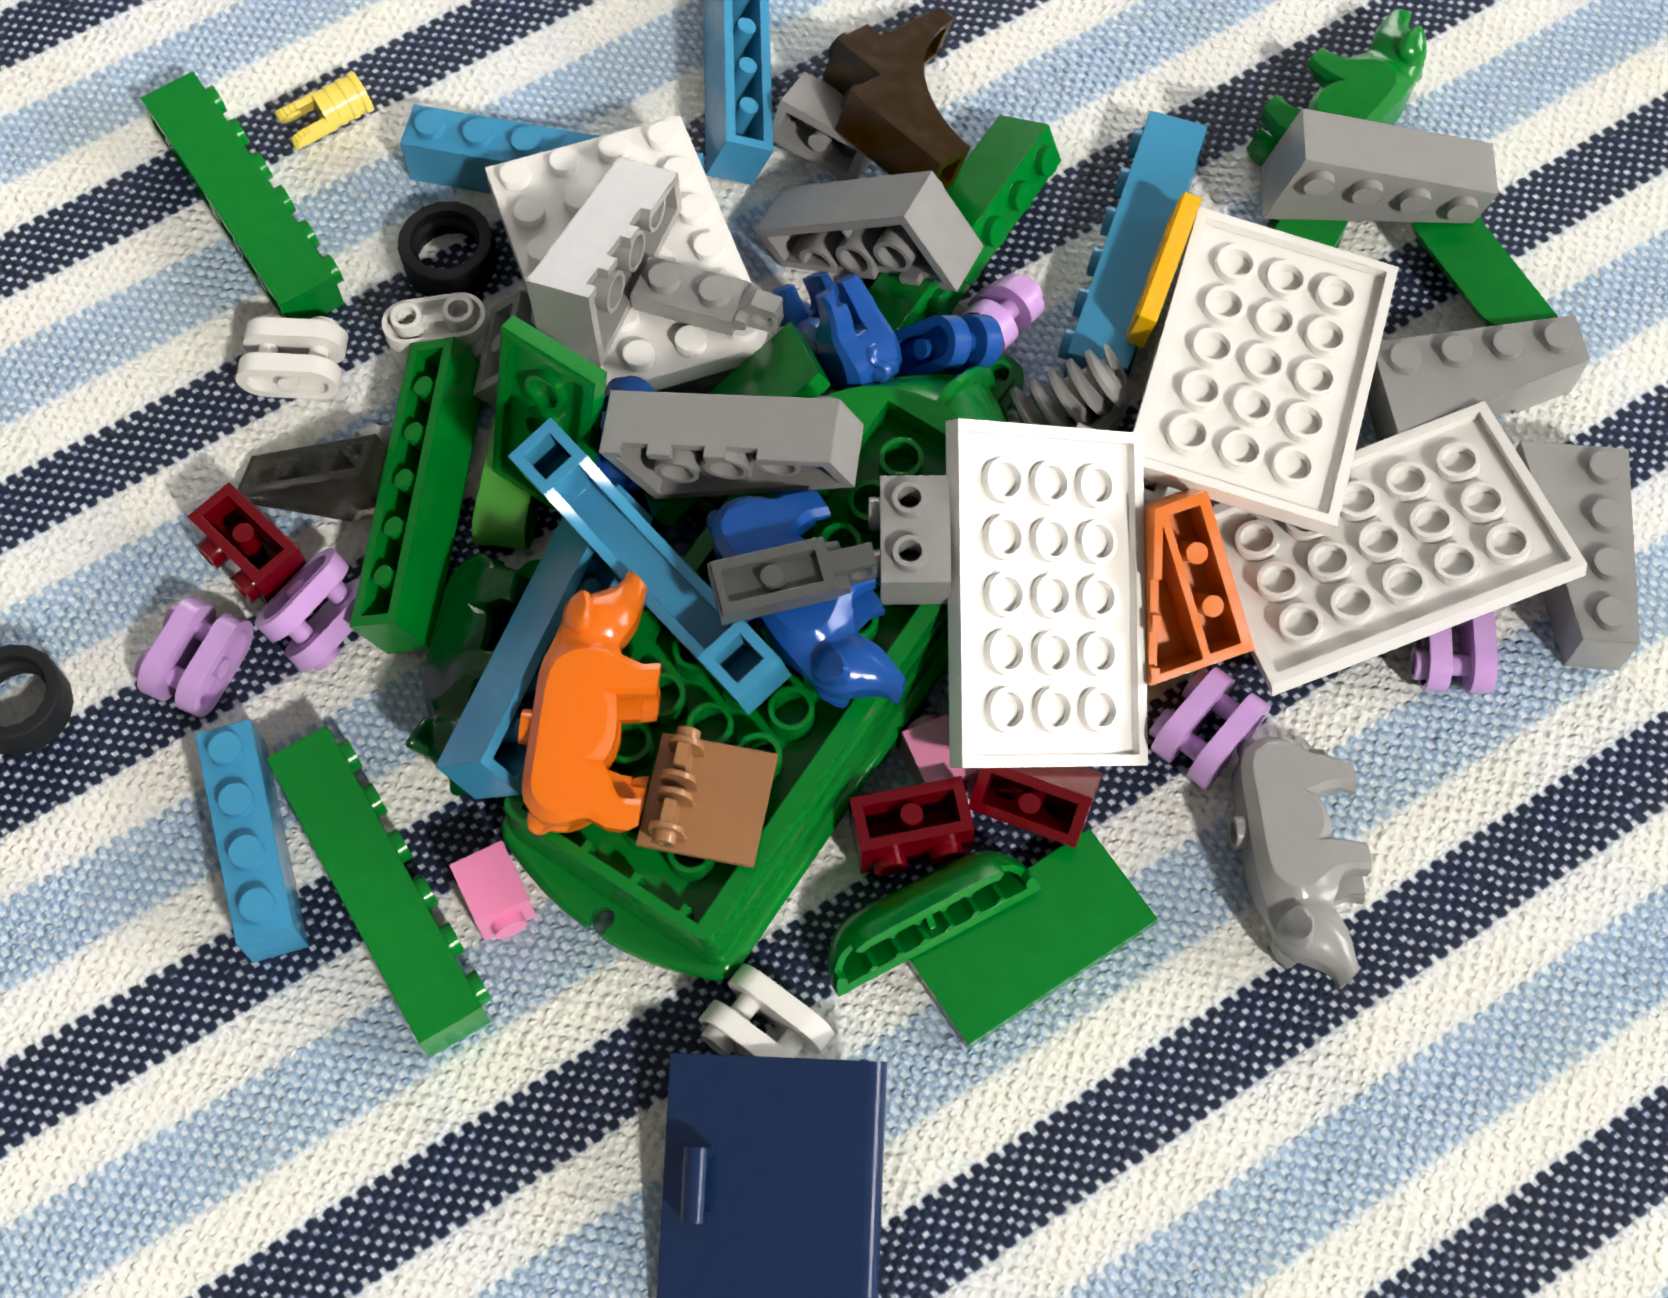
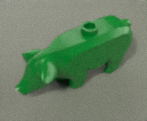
(1361, 86)

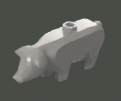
(1290, 854)

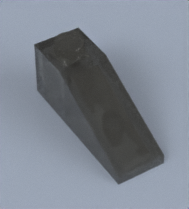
(319, 479)

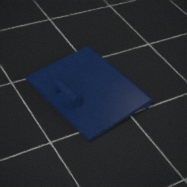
(772, 1177)

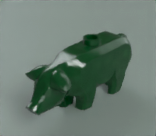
(466, 632)

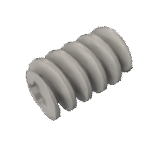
(1076, 394)

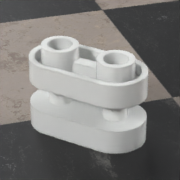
(435, 318)
(292, 357)
(730, 1030)

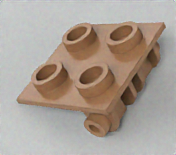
(707, 799)

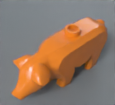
(579, 714)

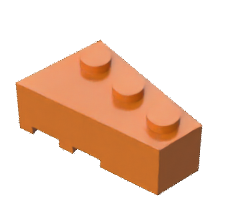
(1189, 589)

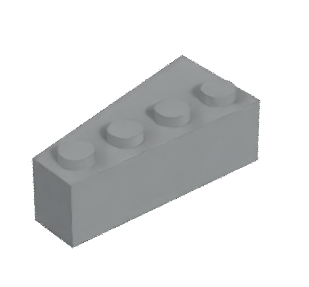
(1375, 172)
(872, 227)
(589, 272)
(1497, 364)
(730, 443)
(1592, 497)

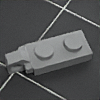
(704, 298)

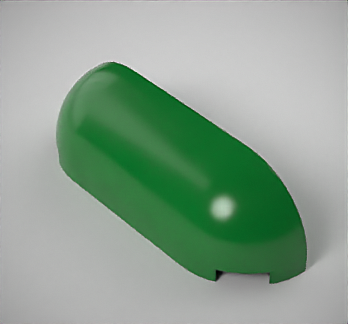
(1482, 272)
(924, 915)

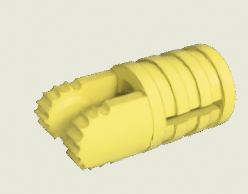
(335, 105)

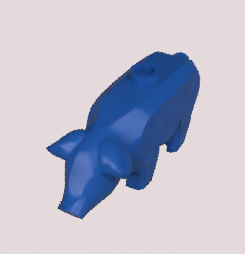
(843, 329)
(820, 637)

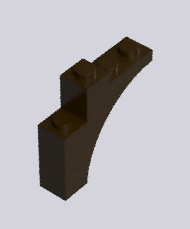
(888, 99)

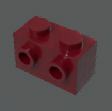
(246, 543)
(1038, 799)
(911, 826)

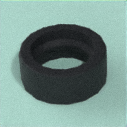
(443, 219)
(51, 714)

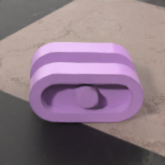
(1012, 301)
(316, 641)
(194, 656)
(1435, 664)
(1204, 696)

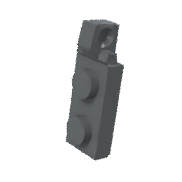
(787, 577)

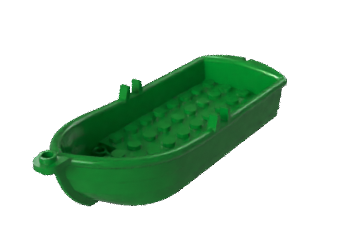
(709, 913)

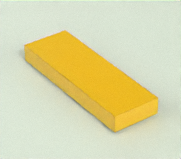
(1162, 269)

